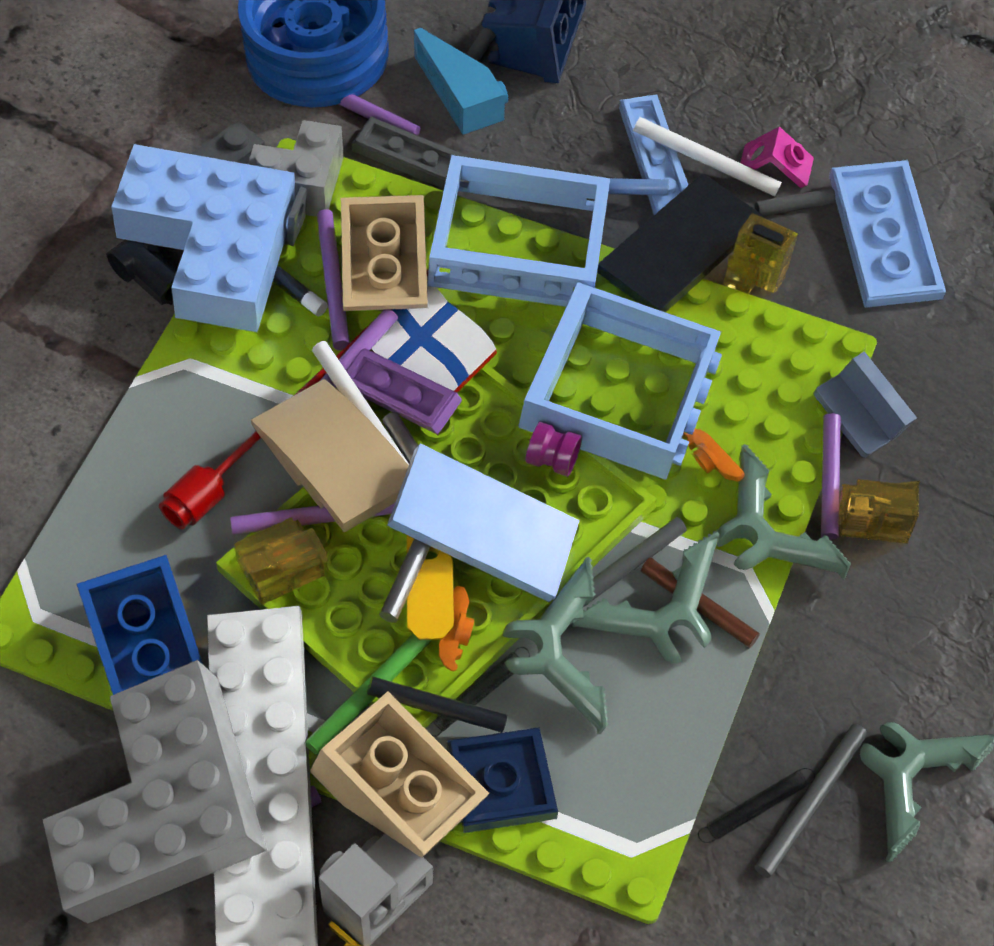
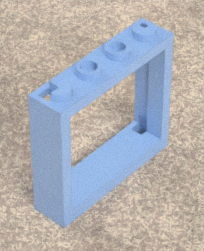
(509, 275)
(640, 325)

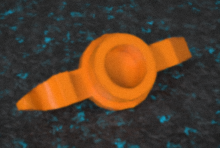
(712, 456)
(459, 634)

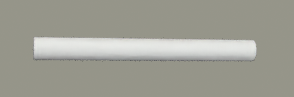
(707, 156)
(347, 387)

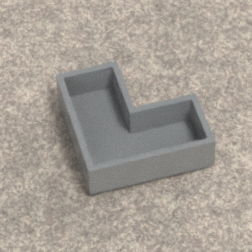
(178, 816)

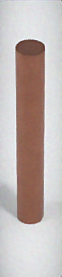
(706, 606)

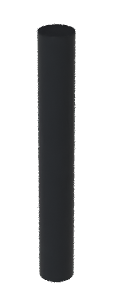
(438, 704)

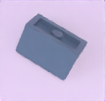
(867, 405)

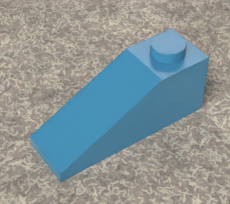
(461, 83)

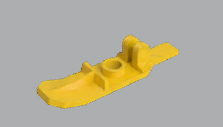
(431, 598)

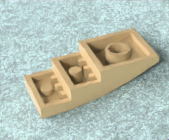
(333, 453)

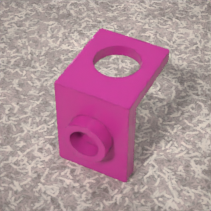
(783, 153)

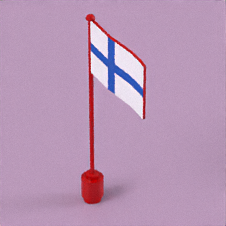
(428, 341)

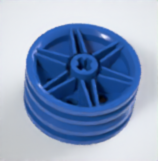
(316, 48)

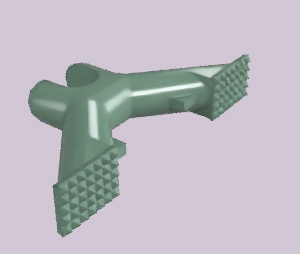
(767, 542)
(680, 611)
(547, 636)
(900, 771)

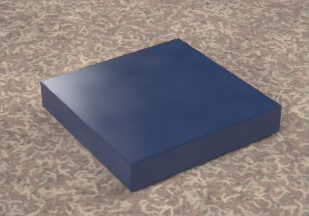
(514, 774)

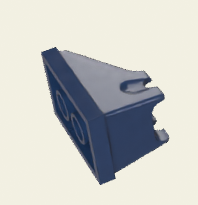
(534, 34)

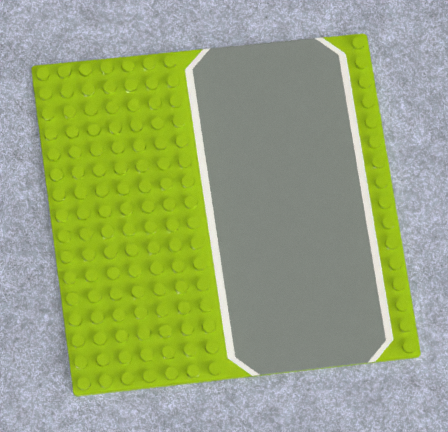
(618, 793)

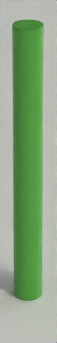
(359, 699)

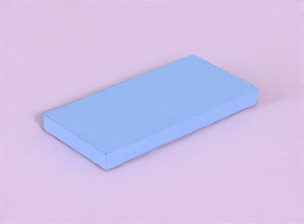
(886, 234)
(483, 523)

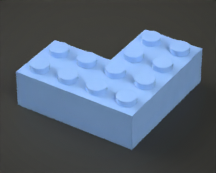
(224, 219)

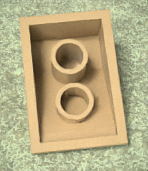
(383, 253)
(397, 777)

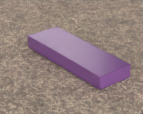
(403, 391)

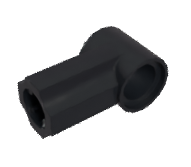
(145, 266)

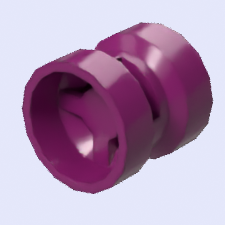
(553, 449)

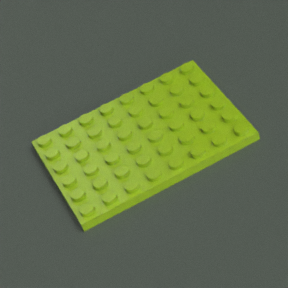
(344, 605)

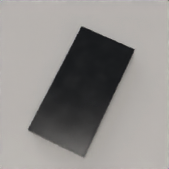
(678, 245)

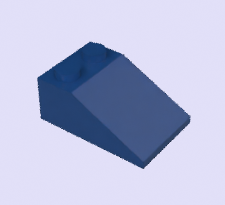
(138, 623)

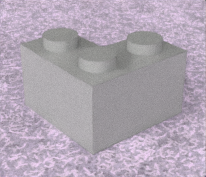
(314, 162)
(372, 886)

